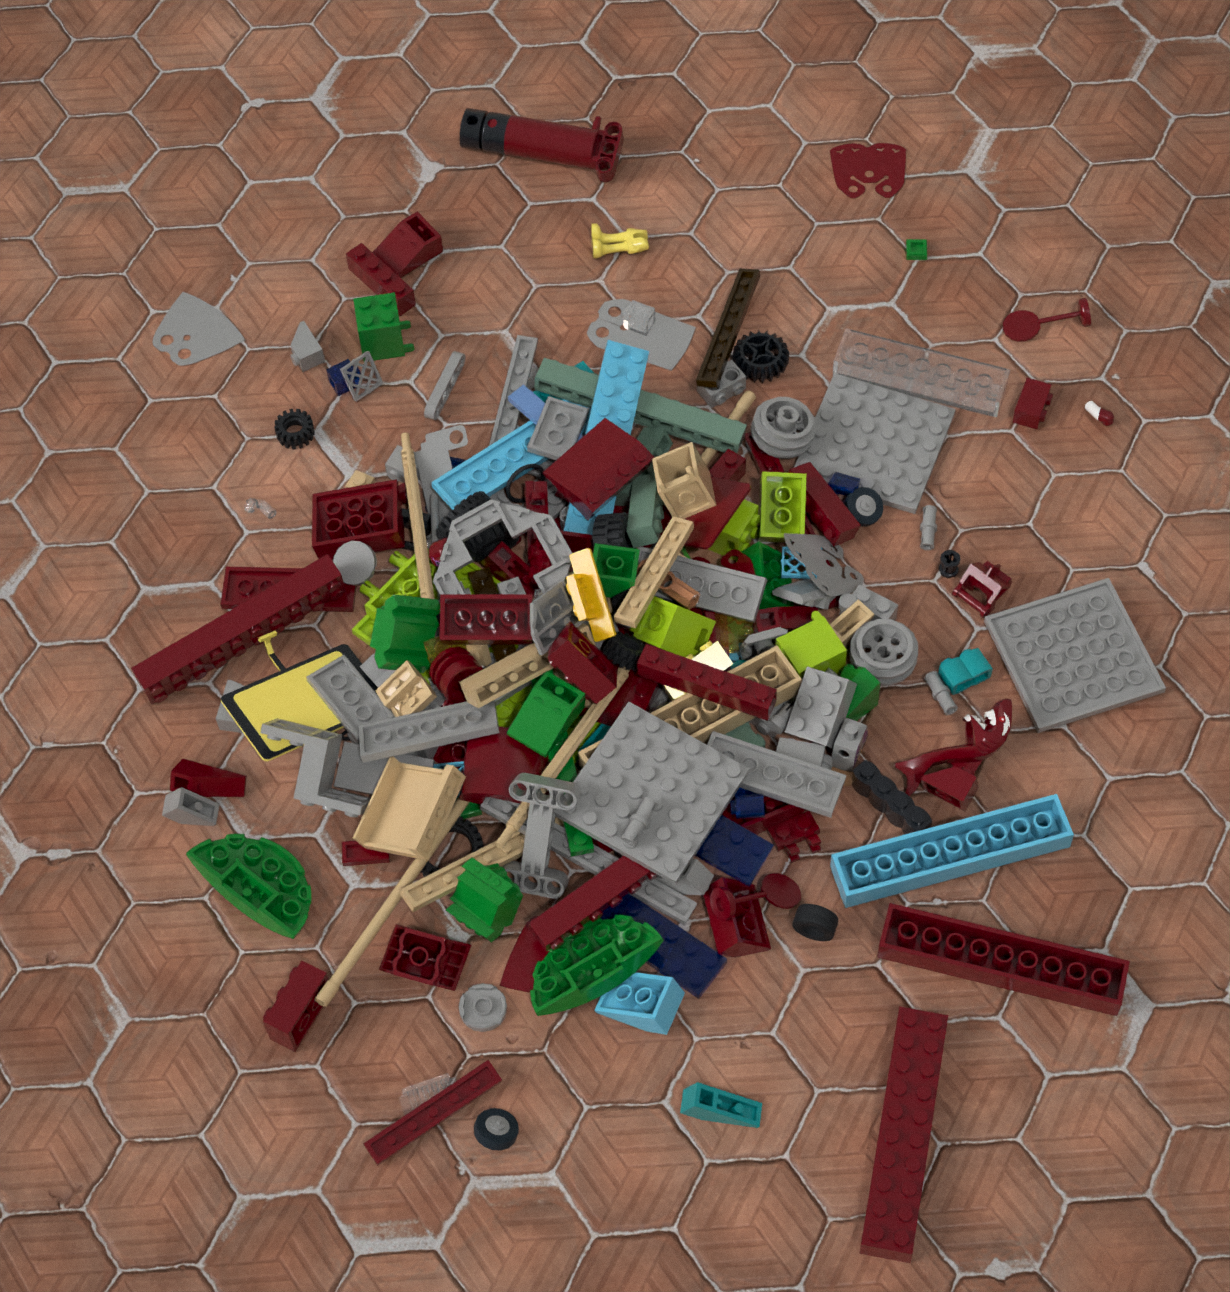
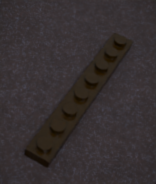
(728, 328)

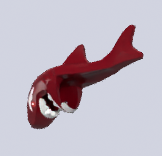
(980, 744)

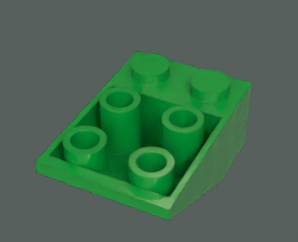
(547, 714)

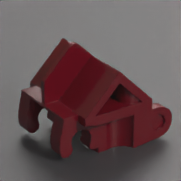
(987, 579)

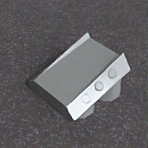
(804, 593)
(759, 643)

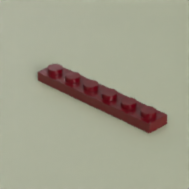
(432, 1112)

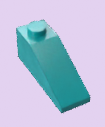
(720, 1106)

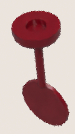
(1025, 325)
(775, 887)

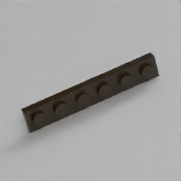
(483, 583)

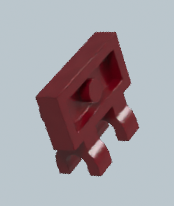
(795, 830)

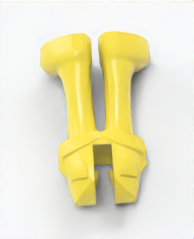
(631, 241)

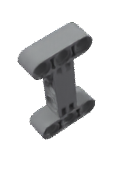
(540, 833)

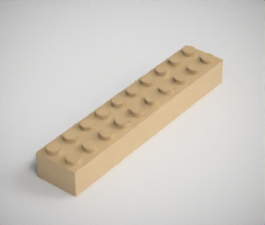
(702, 717)

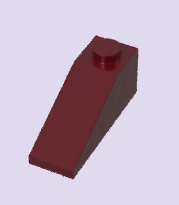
(507, 565)

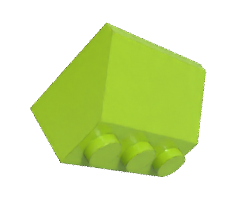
(781, 505)

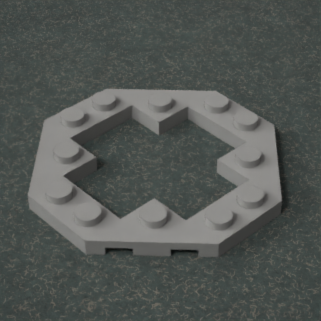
(517, 521)

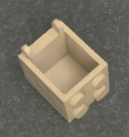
(684, 481)

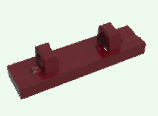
(535, 493)

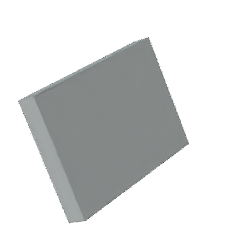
(557, 428)

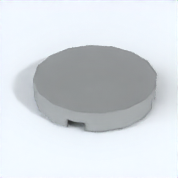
(355, 562)
(483, 1007)

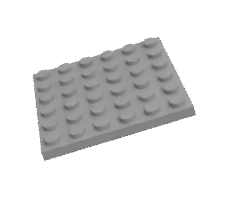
(880, 438)
(1074, 655)
(660, 762)

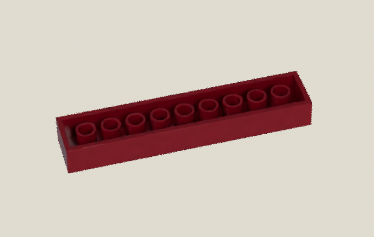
(239, 629)
(1003, 959)
(904, 1135)

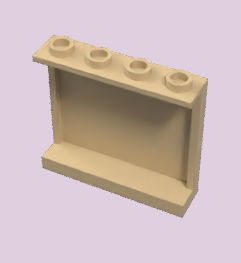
(409, 809)

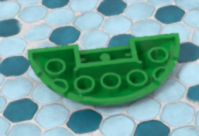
(257, 880)
(592, 963)

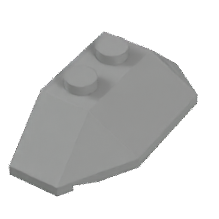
(550, 615)

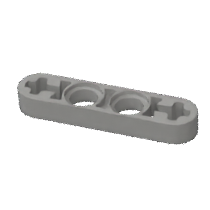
(444, 385)

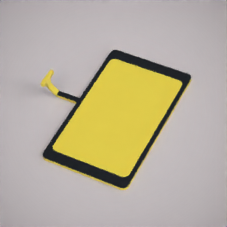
(285, 697)

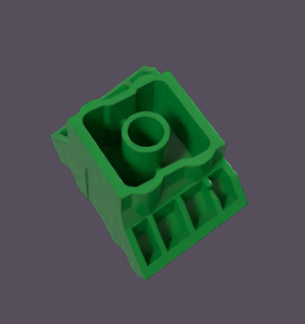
(402, 629)
(485, 899)

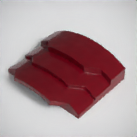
(494, 763)

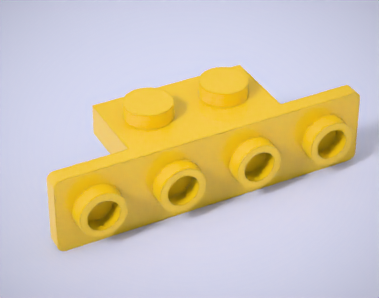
(589, 596)

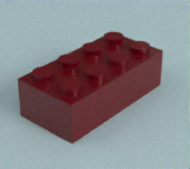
(485, 619)

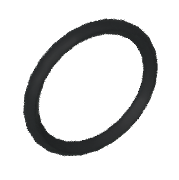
(527, 466)

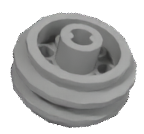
(776, 427)
(882, 658)

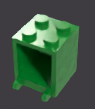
(380, 327)

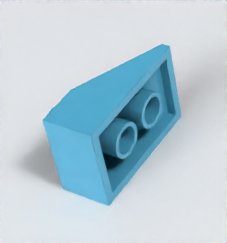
(643, 1002)

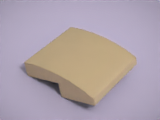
(406, 691)

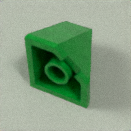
(866, 691)

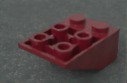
(409, 245)

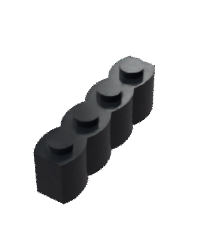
(886, 798)

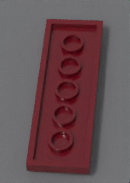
(246, 582)

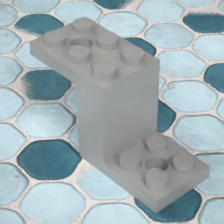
(316, 766)

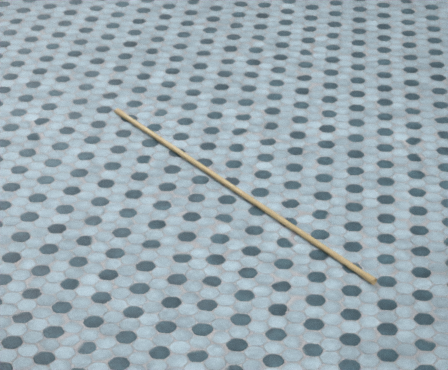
(332, 985)

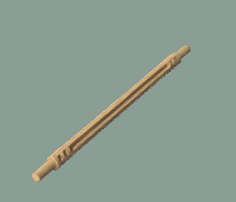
(416, 518)
(563, 756)

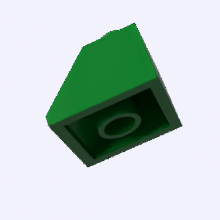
(616, 567)

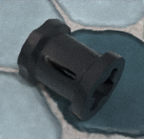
(946, 562)

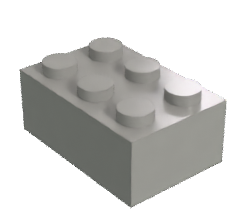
(820, 707)

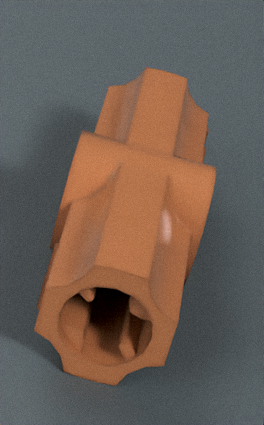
(677, 590)

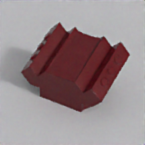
(425, 957)

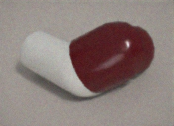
(1099, 413)

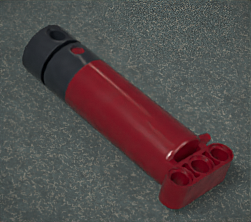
(544, 140)

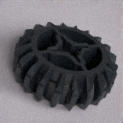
(758, 350)

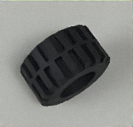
(611, 530)
(484, 542)

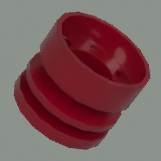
(451, 668)

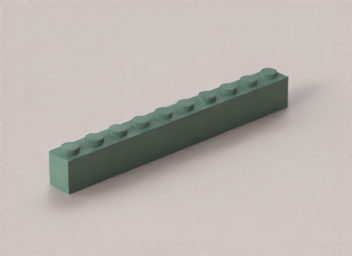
(651, 411)

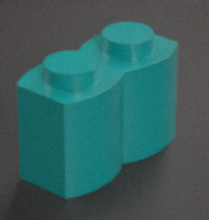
(965, 670)

